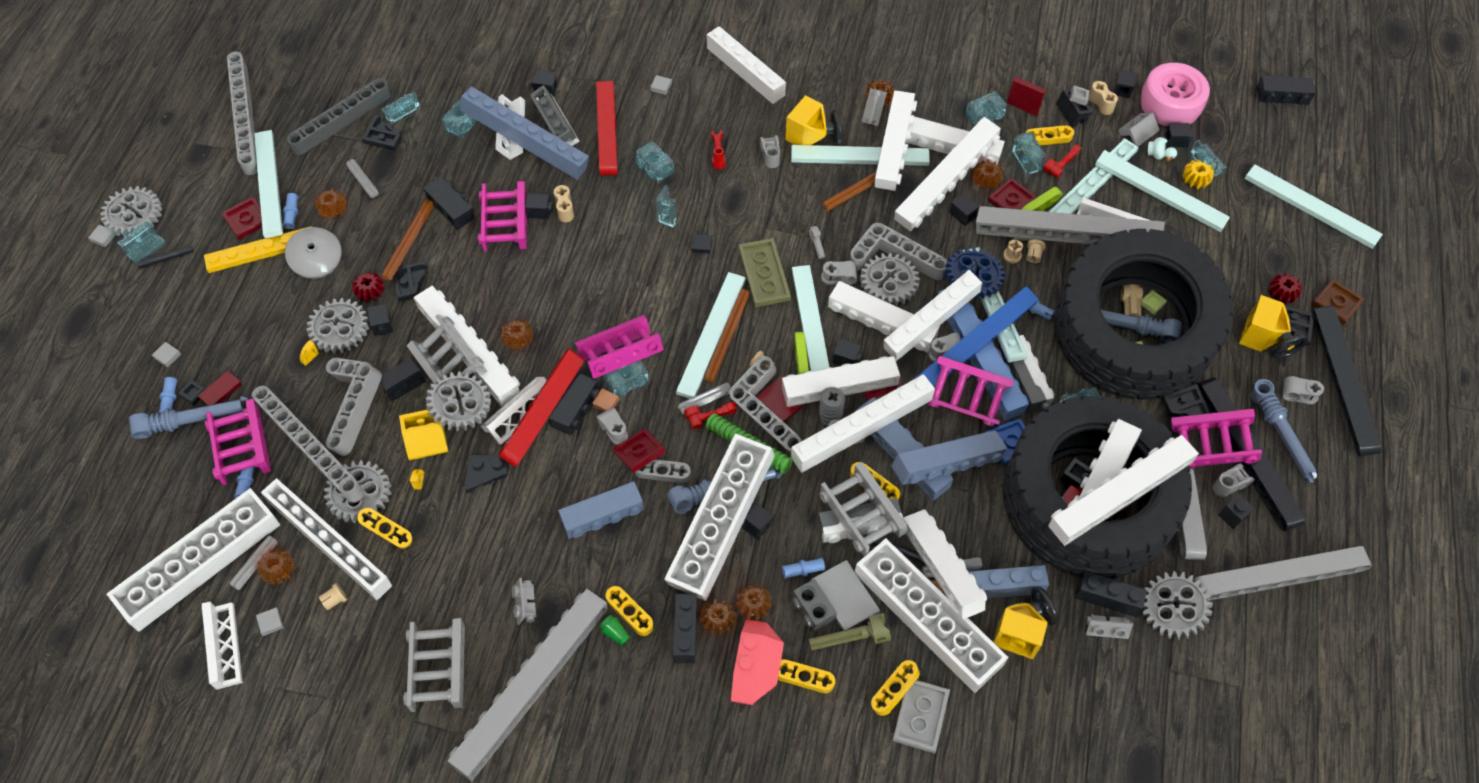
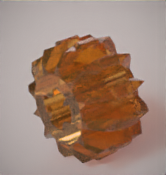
(882, 86)
(988, 174)
(330, 203)
(517, 334)
(271, 573)
(760, 606)
(718, 610)

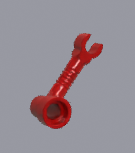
(718, 160)
(1055, 168)
(696, 417)

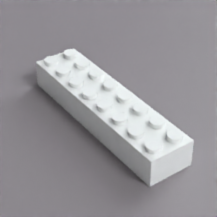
(720, 517)
(193, 560)
(930, 615)

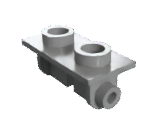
(874, 107)
(522, 593)
(1114, 628)

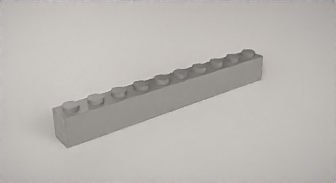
(1054, 226)
(528, 685)

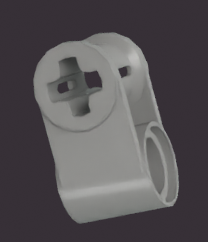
(770, 151)
(839, 271)
(941, 345)
(1300, 390)
(613, 426)
(1235, 479)

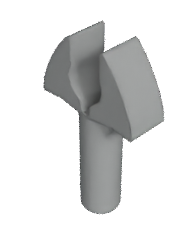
(815, 238)

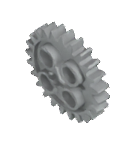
(139, 202)
(894, 271)
(344, 319)
(439, 404)
(375, 500)
(1177, 623)

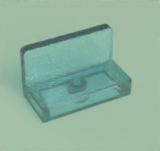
(401, 107)
(1204, 153)
(666, 208)
(141, 243)

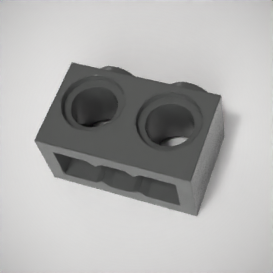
(818, 604)

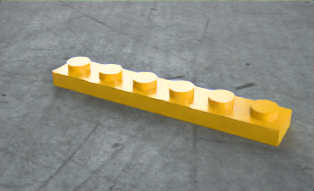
(247, 252)

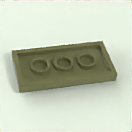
(764, 272)

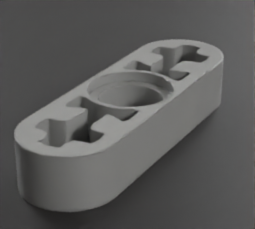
(678, 466)

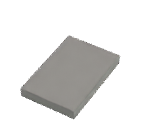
(847, 595)
(921, 716)

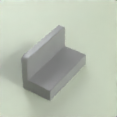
(1140, 128)

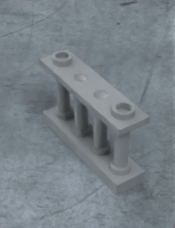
(429, 362)
(873, 492)
(454, 673)

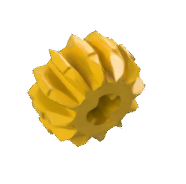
(1198, 174)

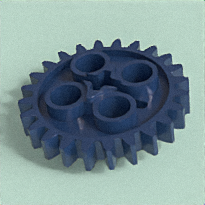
(986, 270)

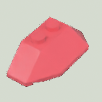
(756, 662)

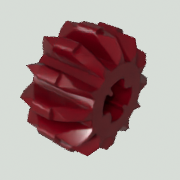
(368, 286)
(1285, 288)

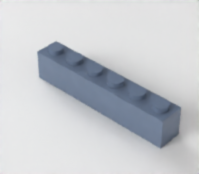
(897, 440)
(948, 457)

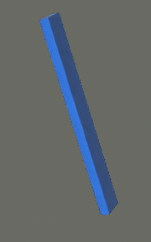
(985, 332)

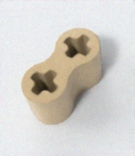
(1103, 97)
(563, 203)

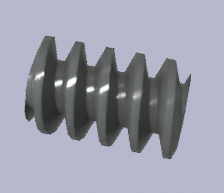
(831, 405)

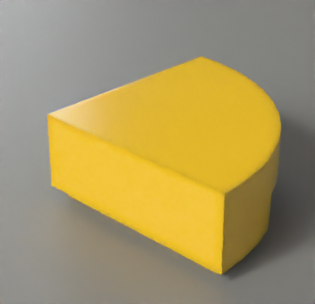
(308, 353)
(417, 479)

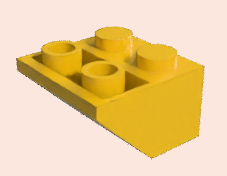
(422, 435)

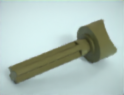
(875, 629)

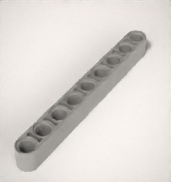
(242, 113)
(308, 444)
(1285, 572)

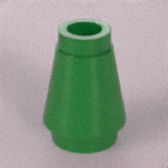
(613, 629)

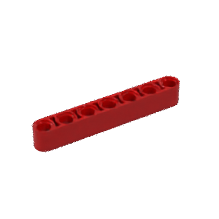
(606, 128)
(541, 407)

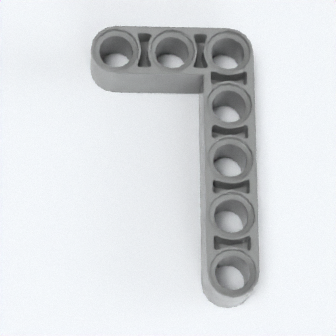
(890, 241)
(363, 385)
(761, 411)

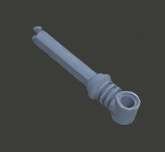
(1168, 330)
(1276, 415)
(144, 425)
(684, 498)

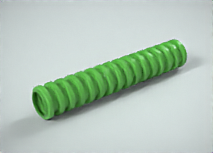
(728, 430)

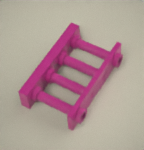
(519, 222)
(615, 337)
(982, 376)
(1223, 421)
(258, 443)

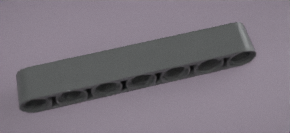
(338, 116)

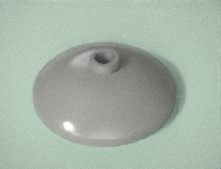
(316, 261)

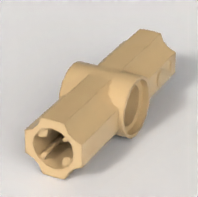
(1131, 296)

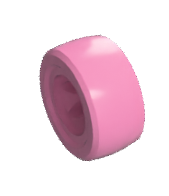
(1172, 104)

